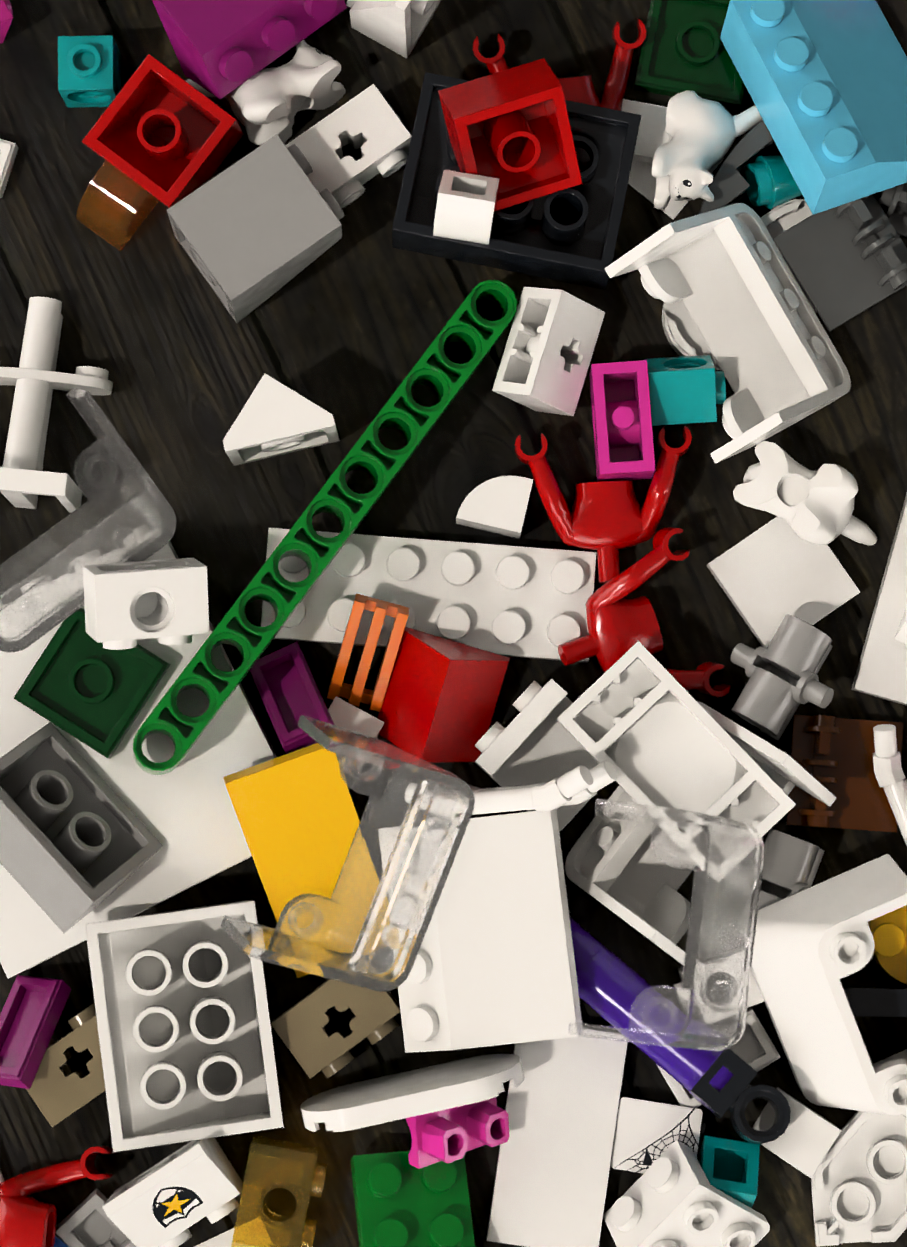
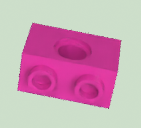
(622, 421)

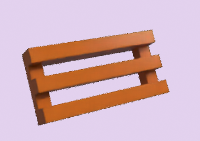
(357, 693)

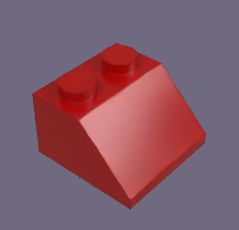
(514, 131)
(163, 133)

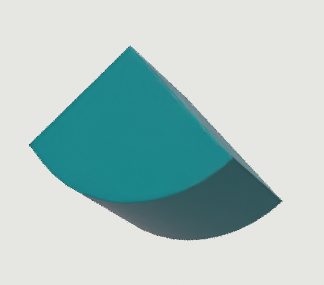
(731, 1167)

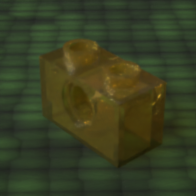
(272, 1166)

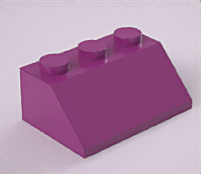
(233, 40)

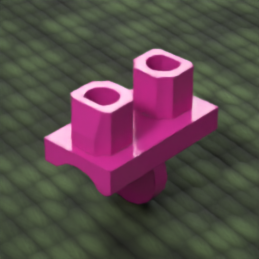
(454, 1131)

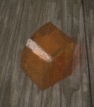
(114, 206)

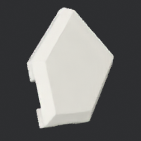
(863, 1182)

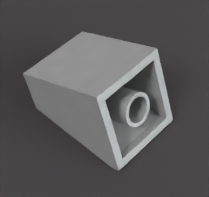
(256, 225)

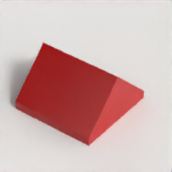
(440, 697)

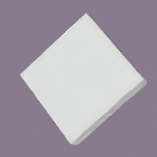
(779, 576)

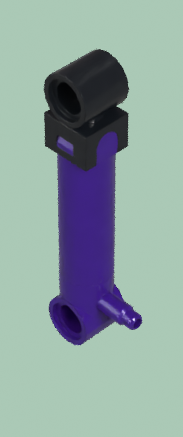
(712, 1077)

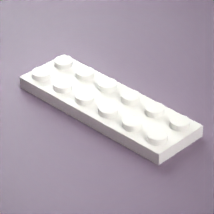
(466, 592)

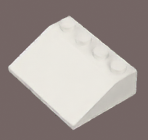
(497, 944)
(182, 1028)

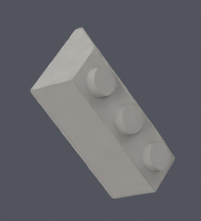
(65, 828)

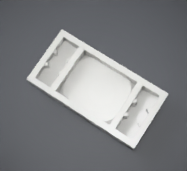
(670, 746)

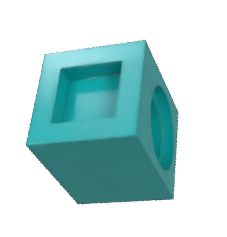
(88, 70)
(684, 390)

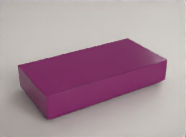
(288, 693)
(28, 1026)

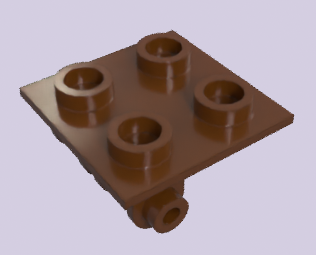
(841, 759)

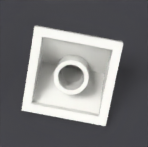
(276, 424)

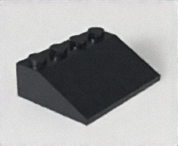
(552, 237)

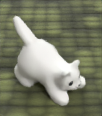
(276, 94)
(698, 139)
(811, 501)

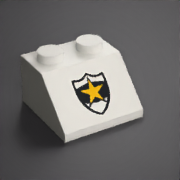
(176, 1194)

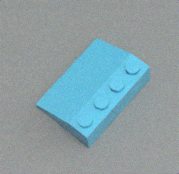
(827, 91)

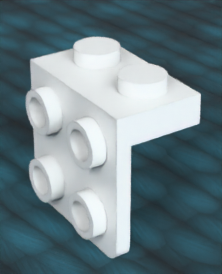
(534, 745)
(681, 1209)

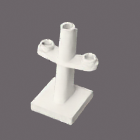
(35, 379)

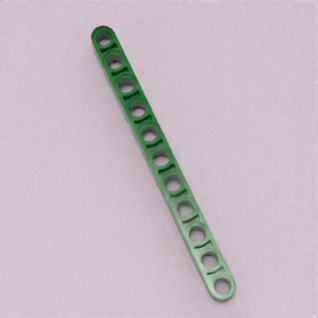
(337, 499)

